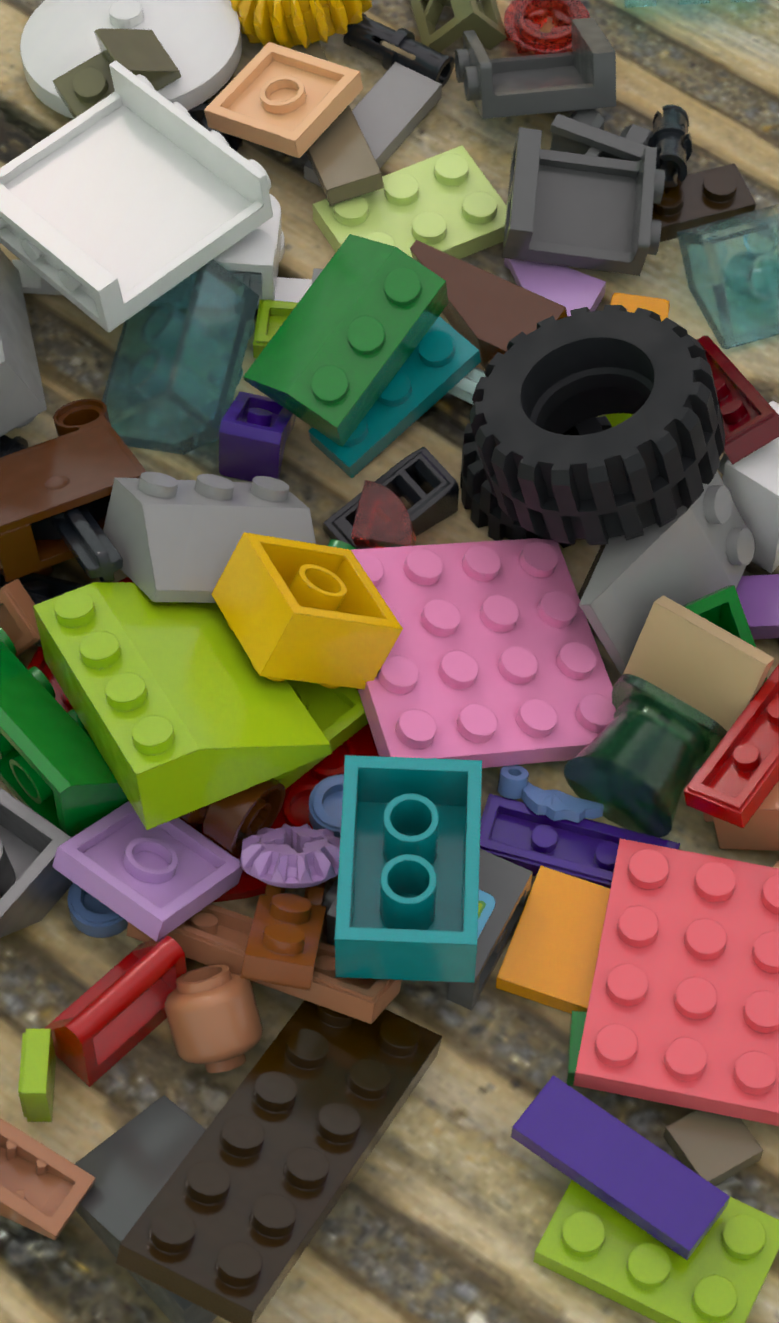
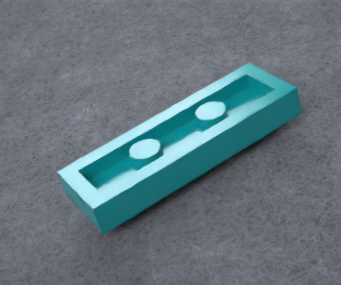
(424, 378)

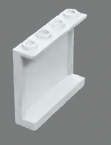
(128, 201)

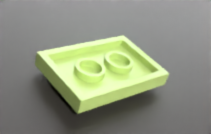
(432, 201)

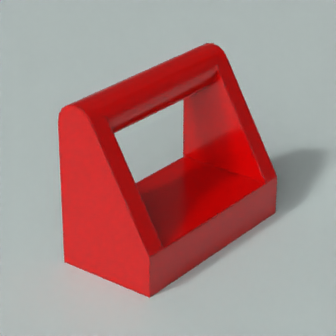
(118, 1009)

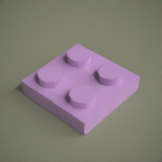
(148, 875)

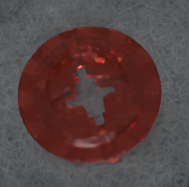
(526, 18)

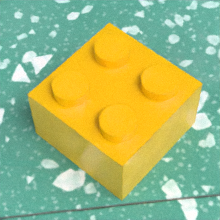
(305, 612)

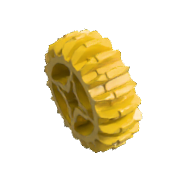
(297, 21)

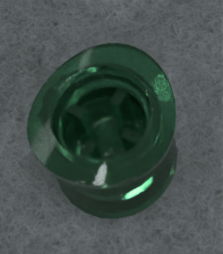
(643, 757)

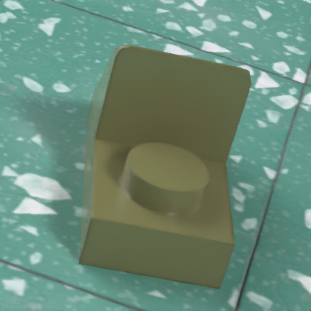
(134, 49)

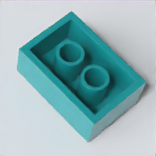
(409, 869)

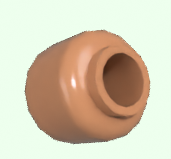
(213, 1018)

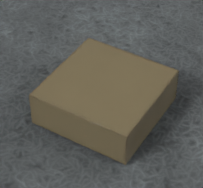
(713, 1145)

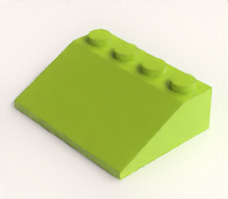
(171, 698)

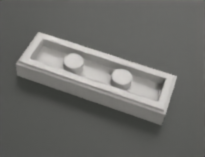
(391, 112)

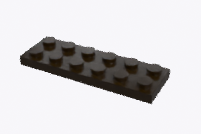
(277, 1159)

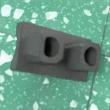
(586, 135)

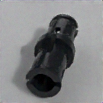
(369, 36)
(672, 143)

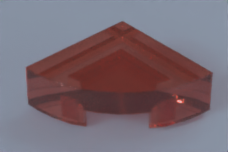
(382, 519)

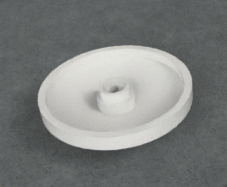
(196, 34)

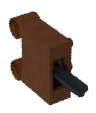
(60, 496)

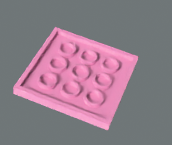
(487, 655)

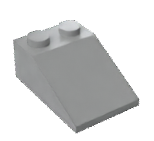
(681, 560)

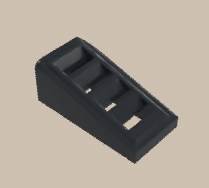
(421, 482)

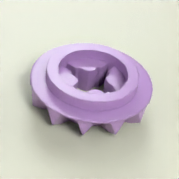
(291, 856)

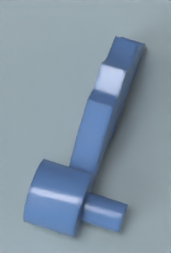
(553, 803)

